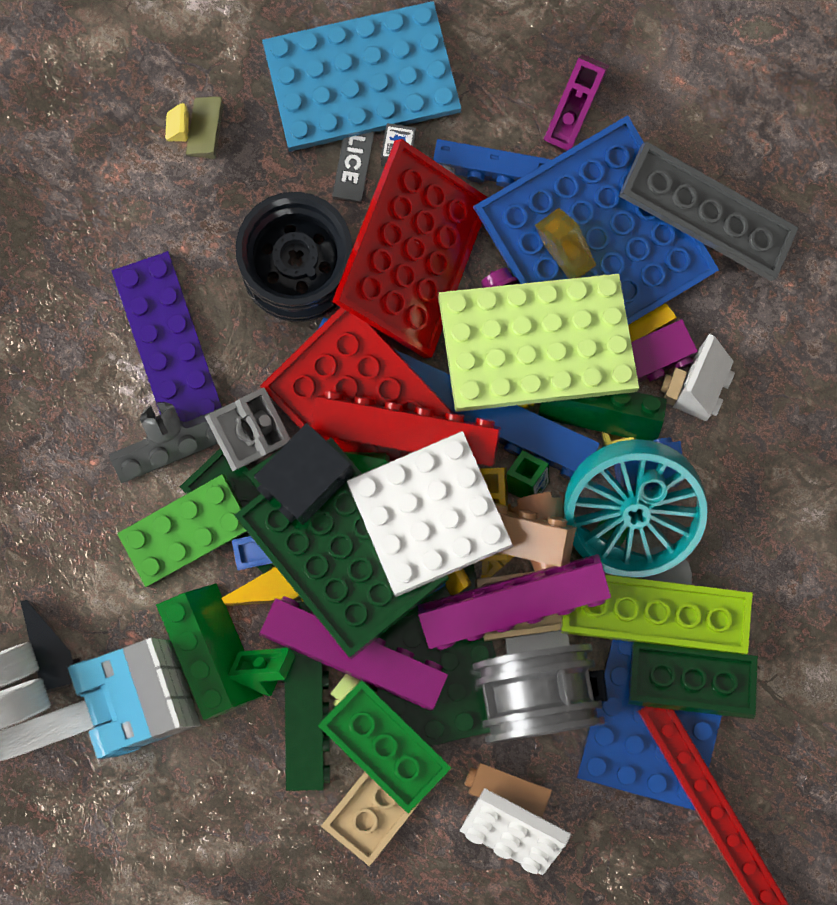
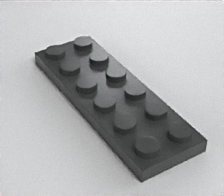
(708, 211)

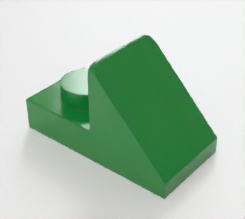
(261, 668)

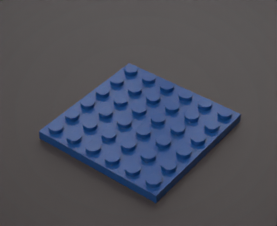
(623, 239)

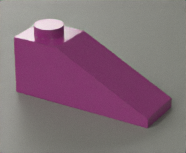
(576, 102)

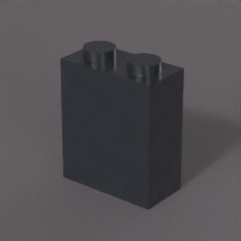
(303, 475)

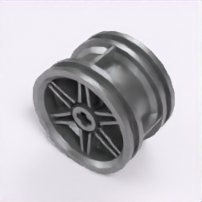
(538, 693)

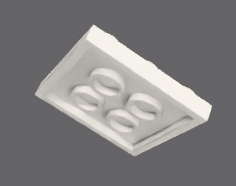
(514, 832)

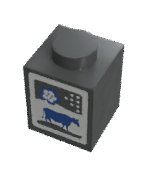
(396, 132)

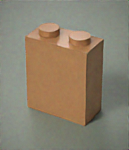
(514, 789)

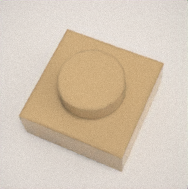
(672, 385)

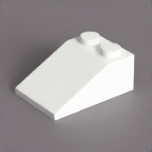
(705, 380)

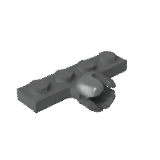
(166, 442)

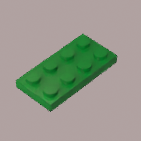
(384, 746)

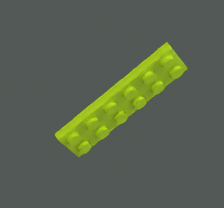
(667, 615)

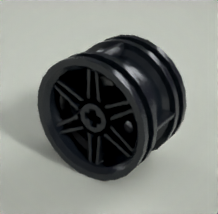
(267, 225)

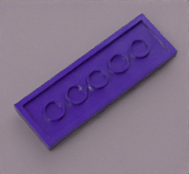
(166, 336)

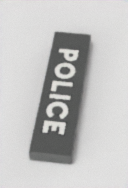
(353, 168)

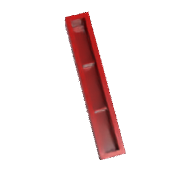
(400, 428)

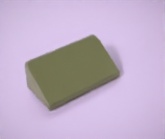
(205, 127)

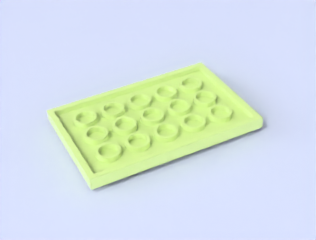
(537, 342)

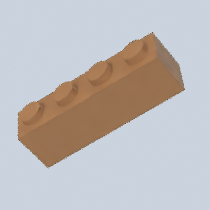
(537, 538)

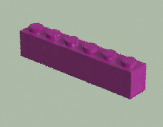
(514, 602)
(375, 665)

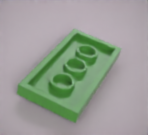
(183, 531)

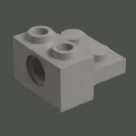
(248, 429)

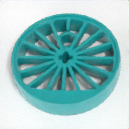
(644, 503)

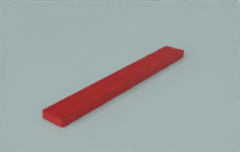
(712, 806)

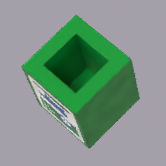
(527, 475)

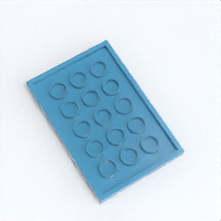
(361, 76)

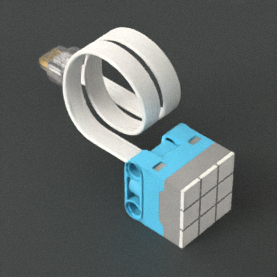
(128, 702)

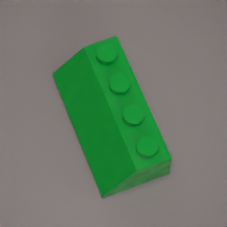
(206, 649)

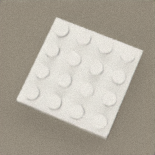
(429, 514)

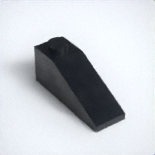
(50, 649)

